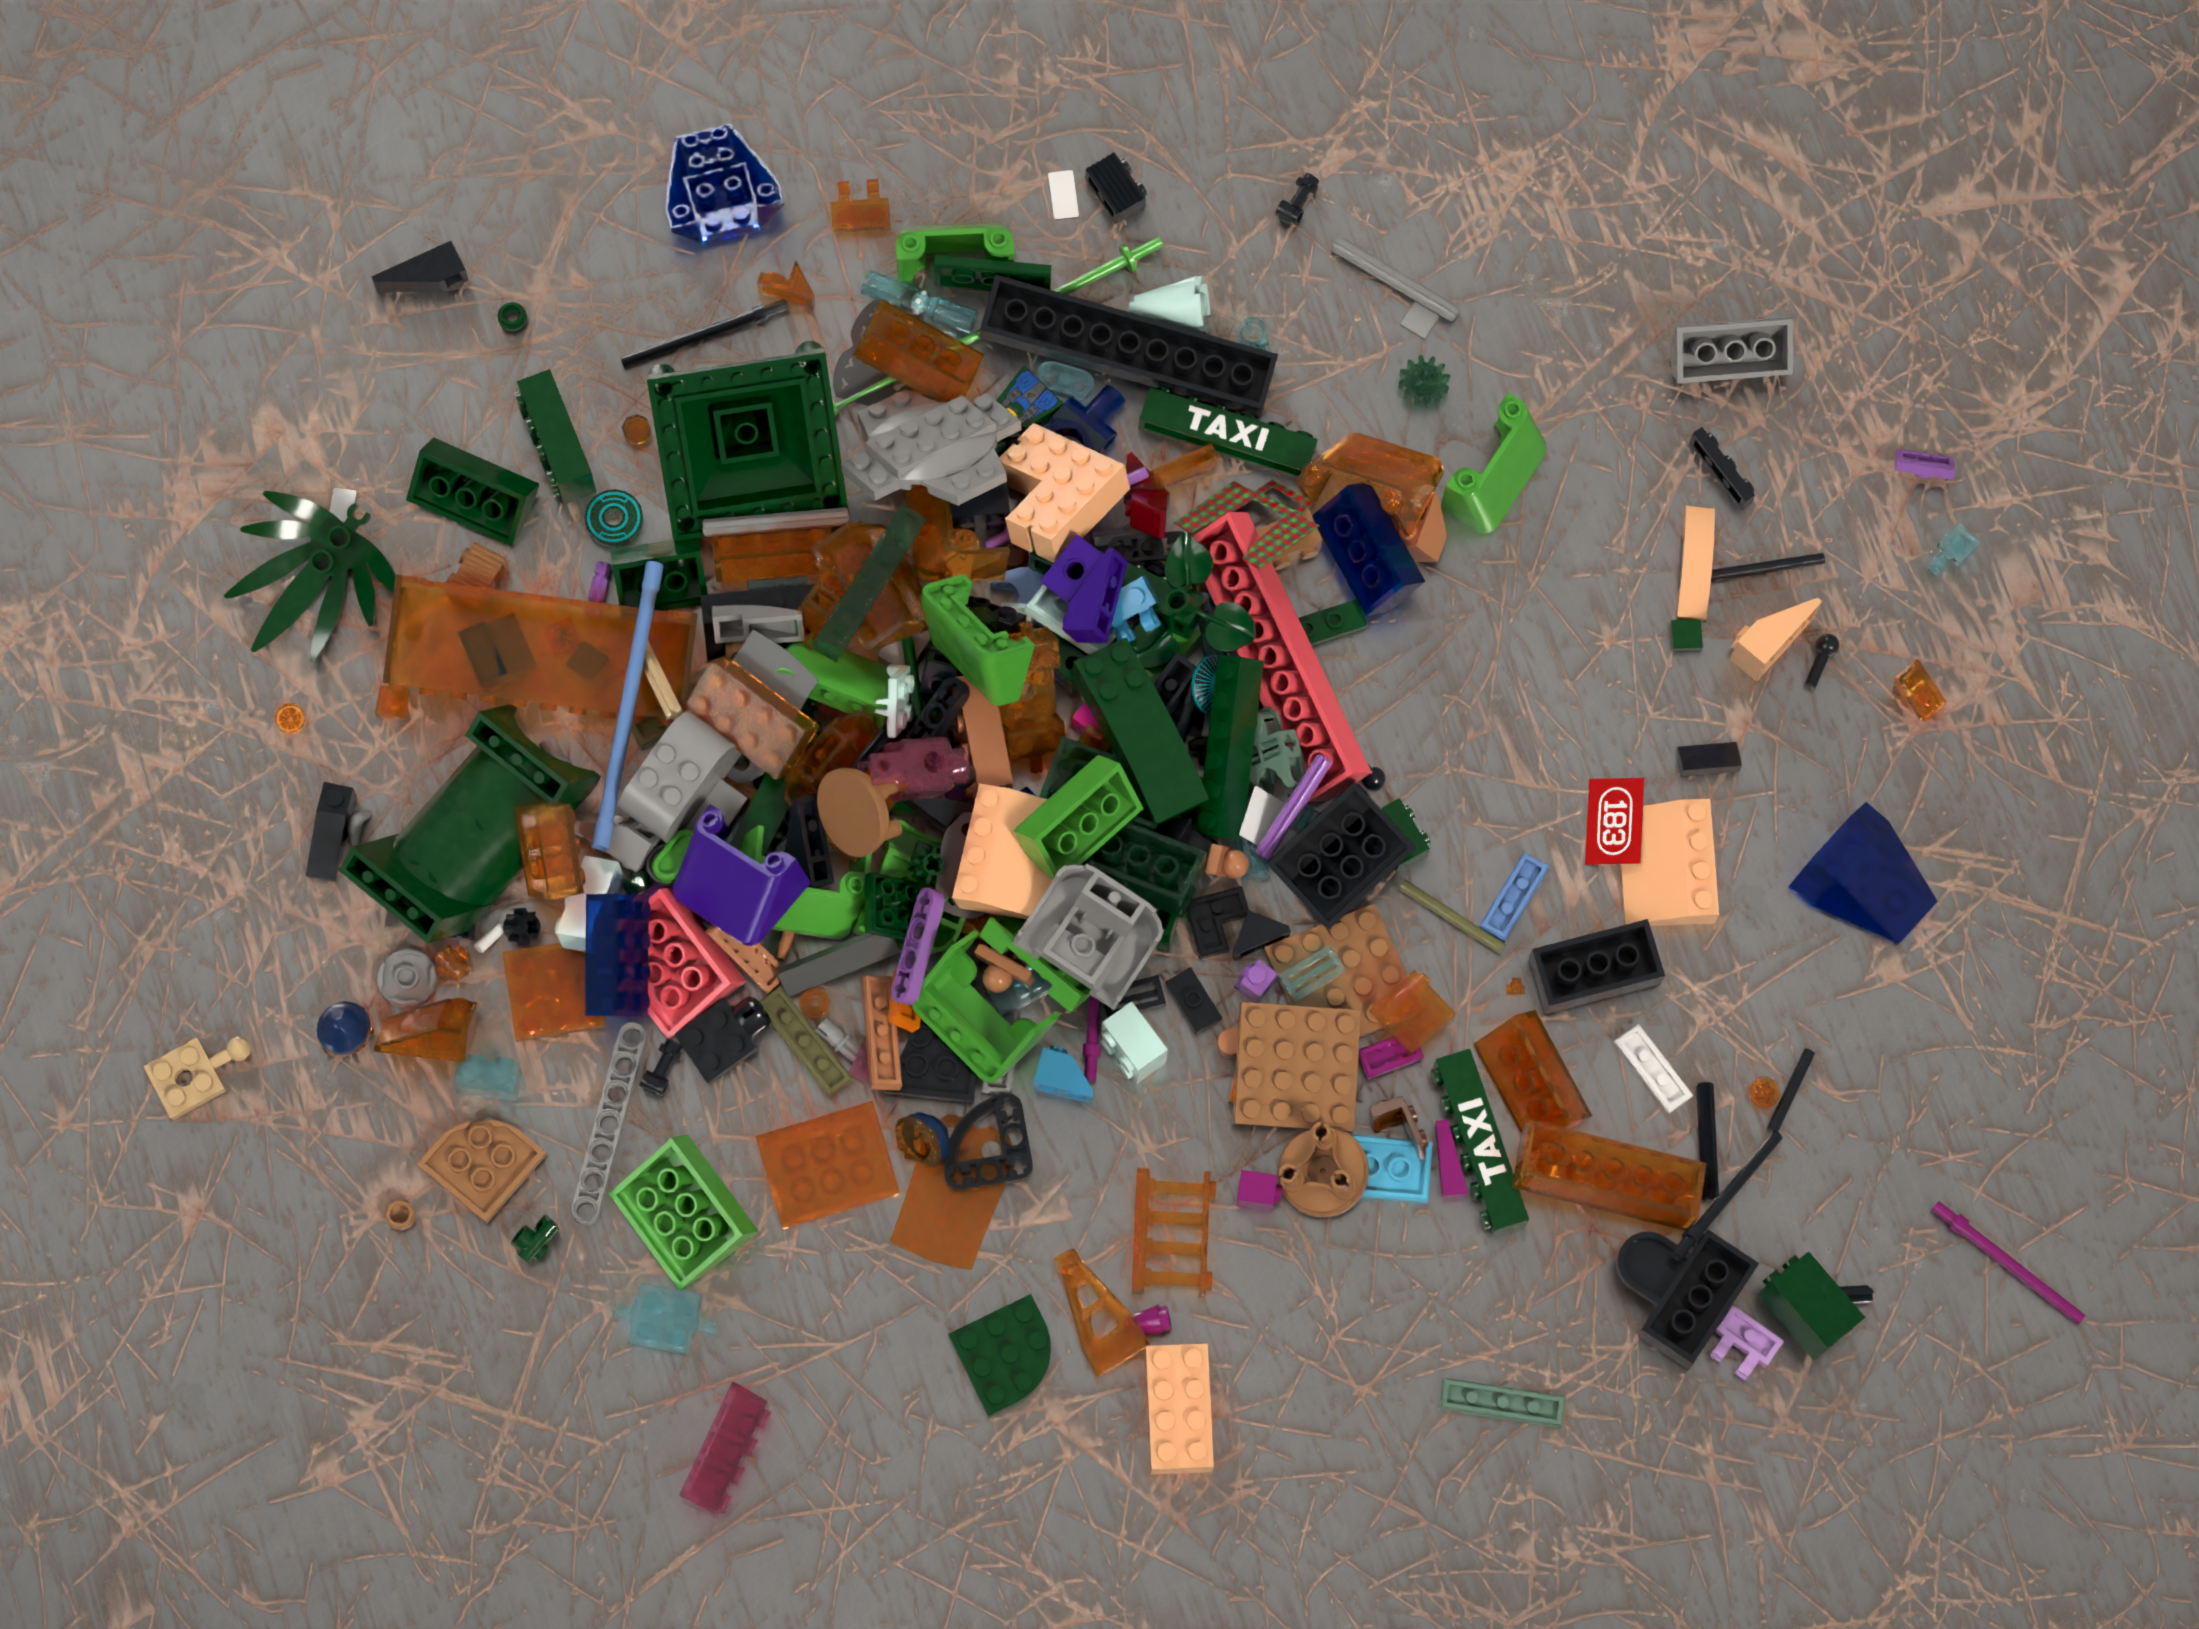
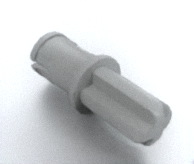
(838, 1039)

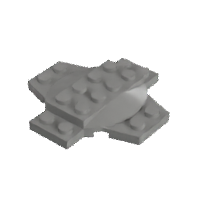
(931, 445)

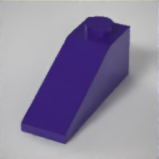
(1095, 602)

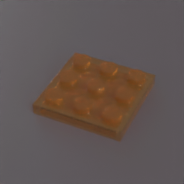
(547, 992)

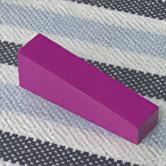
(1450, 1170)

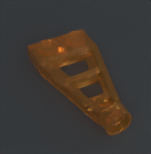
(1118, 1344)

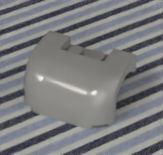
(1092, 931)

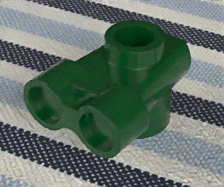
(532, 1242)

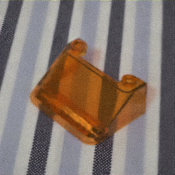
(1403, 473)
(898, 608)

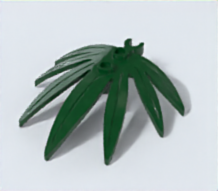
(331, 552)

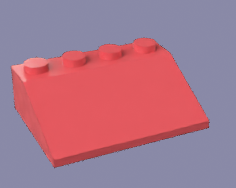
(685, 966)

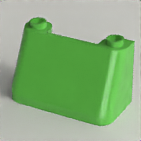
(919, 242)
(1486, 497)
(986, 659)
(846, 685)

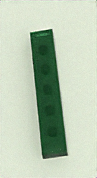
(869, 583)

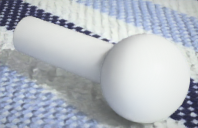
(494, 933)

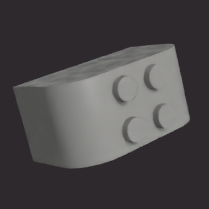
(678, 776)

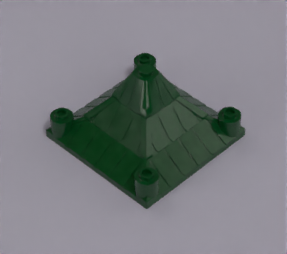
(747, 439)

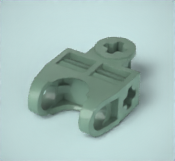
(1271, 754)

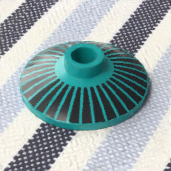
(1203, 683)

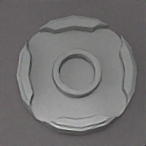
(407, 978)

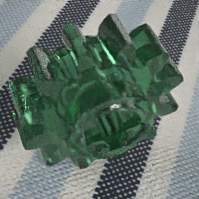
(1424, 371)

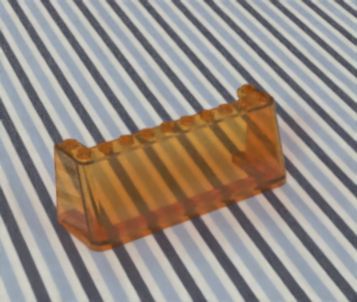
(550, 646)

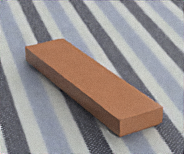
(880, 1034)

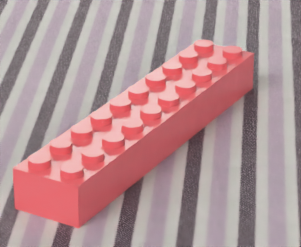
(1291, 671)

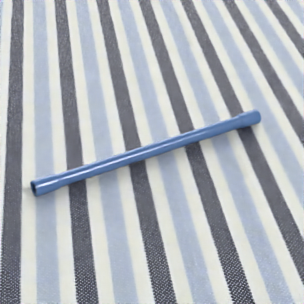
(604, 823)

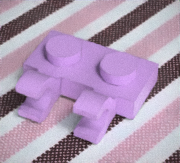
(1749, 1337)

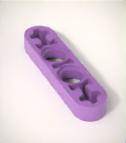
(909, 979)

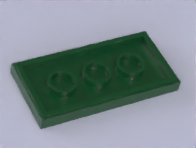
(980, 273)

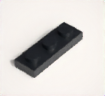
(1723, 468)

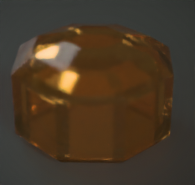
(636, 429)

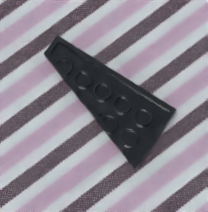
(930, 1065)

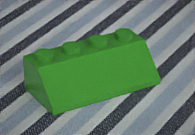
(1079, 817)

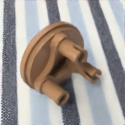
(856, 811)
(1323, 1171)

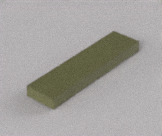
(805, 1043)

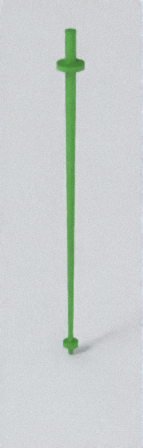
(1126, 258)

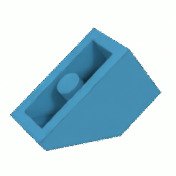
(1061, 1076)

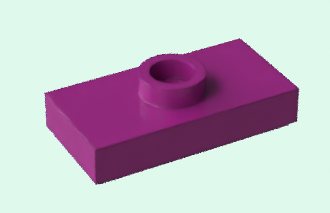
(1385, 1057)

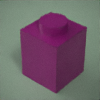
(1258, 1190)

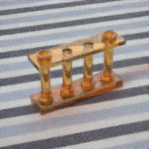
(1147, 1216)

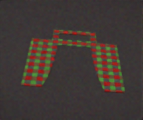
(1274, 541)

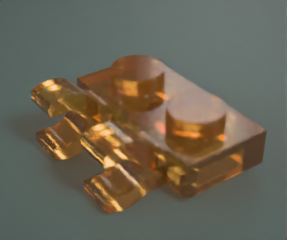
(860, 214)

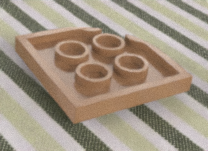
(482, 1164)

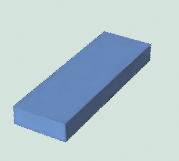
(1514, 897)

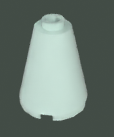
(1177, 303)

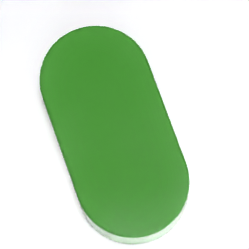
(670, 858)

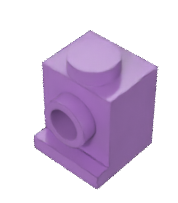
(1256, 981)

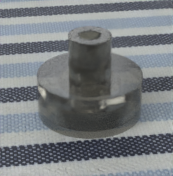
(1197, 748)

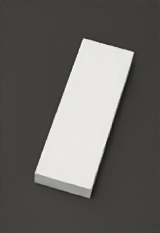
(1653, 1069)

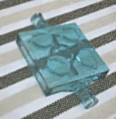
(664, 1319)

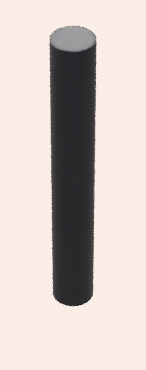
(1791, 1090)

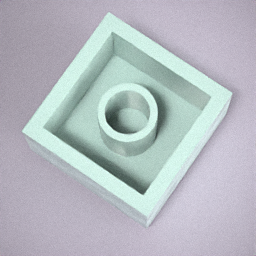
(1133, 1043)

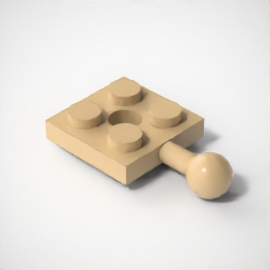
(205, 1082)

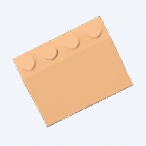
(1676, 868)
(994, 869)

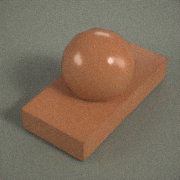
(1226, 862)
(1001, 970)

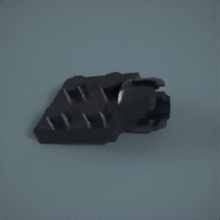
(723, 1036)

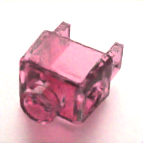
(905, 764)

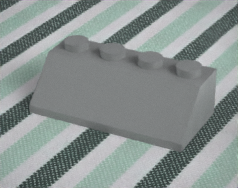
(1732, 350)

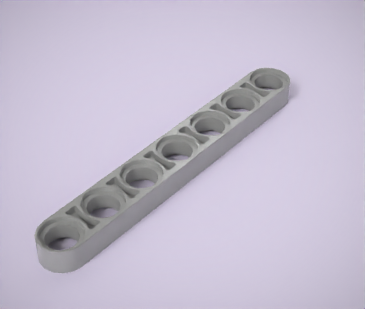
(608, 1138)

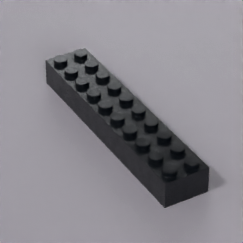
(1127, 345)

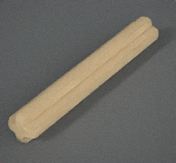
(660, 685)

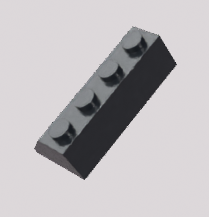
(783, 597)

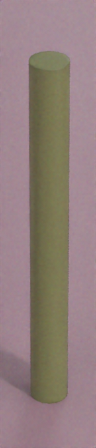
(1452, 916)

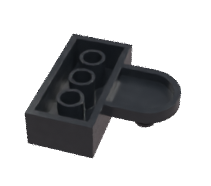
(1687, 1293)

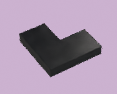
(1209, 913)

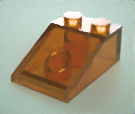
(431, 1031)

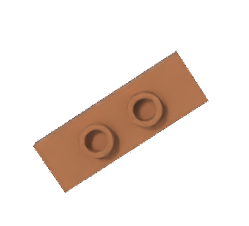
(752, 960)

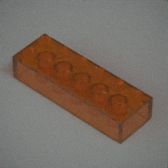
(1609, 1175)

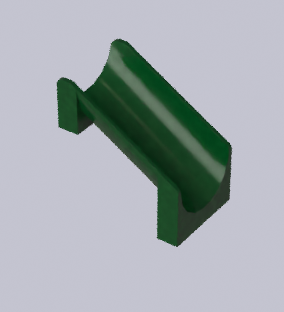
(465, 839)

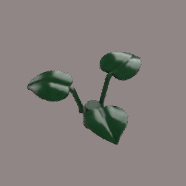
(1227, 630)

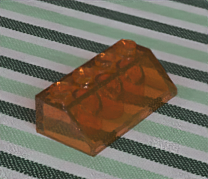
(917, 354)
(767, 554)
(1531, 1073)

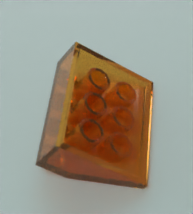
(827, 1164)

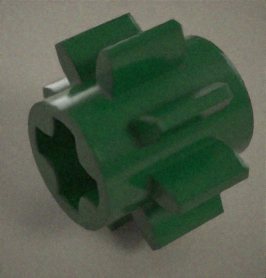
(920, 865)

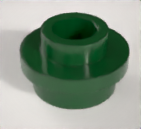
(508, 309)

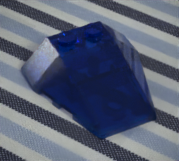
(1866, 878)

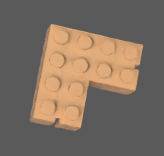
(1065, 490)

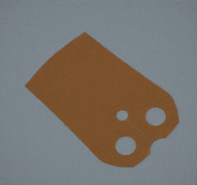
(947, 1223)

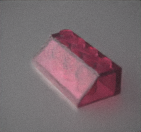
(724, 1451)

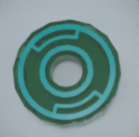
(609, 502)

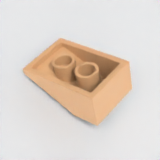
(1770, 636)

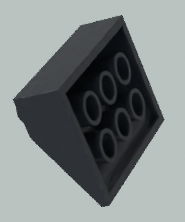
(1341, 855)

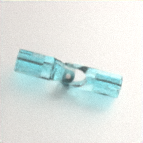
(937, 308)

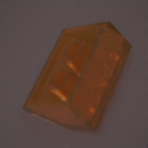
(549, 850)

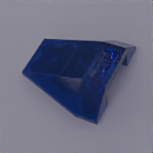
(718, 186)

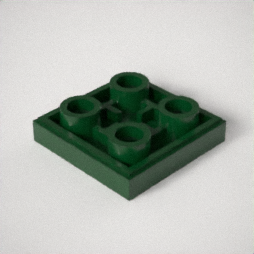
(889, 905)

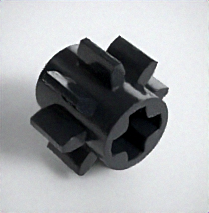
(521, 926)

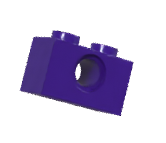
(1059, 575)

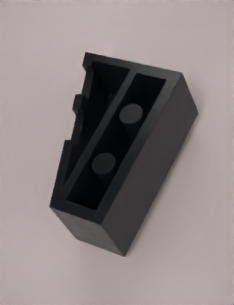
(1175, 690)

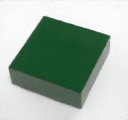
(1686, 635)

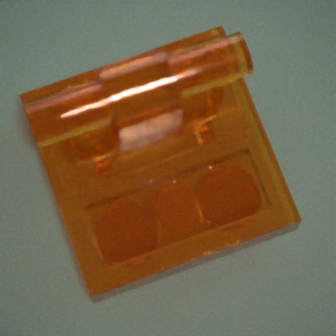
(1412, 1012)

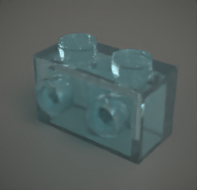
(488, 1077)

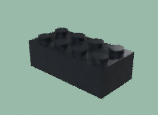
(1596, 966)

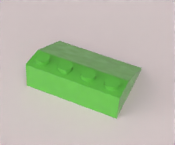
(683, 1211)

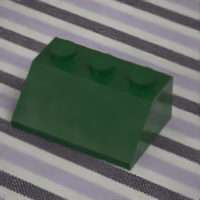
(681, 577)

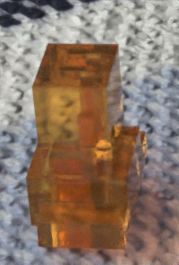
(1515, 987)

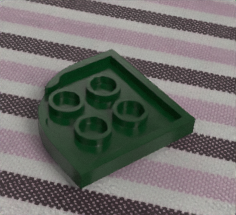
(1005, 1354)

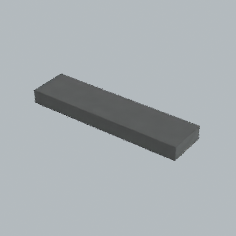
(835, 962)

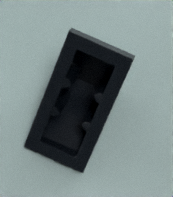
(1257, 933)

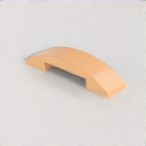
(1696, 563)

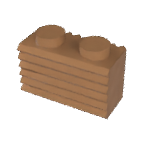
(479, 567)

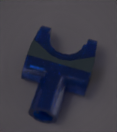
(1089, 422)

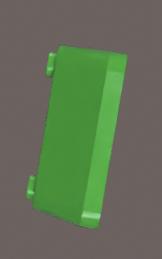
(819, 910)
(969, 1022)

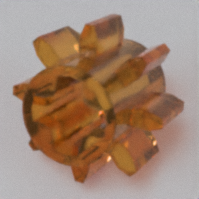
(452, 963)

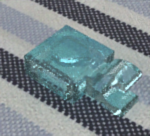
(1954, 546)

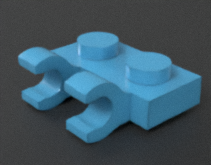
(1135, 599)

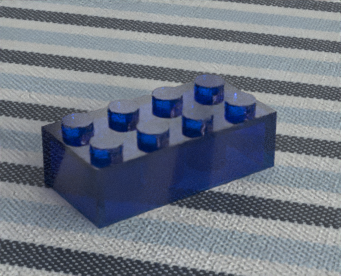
(1368, 549)
(617, 955)

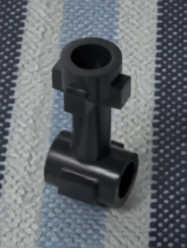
(1290, 211)
(654, 1082)

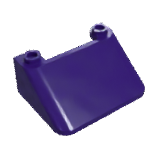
(733, 888)

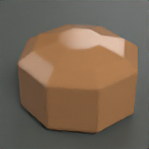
(400, 1215)

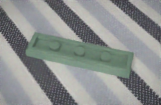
(1502, 1403)

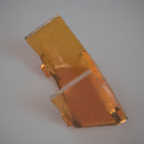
(949, 552)

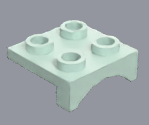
(898, 709)

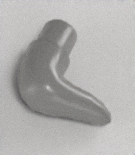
(355, 826)

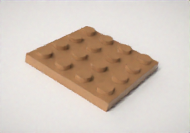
(1364, 952)
(1296, 1066)

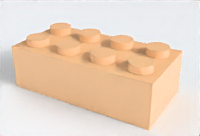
(1179, 1409)

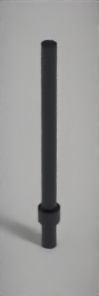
(758, 313)
(1695, 1233)

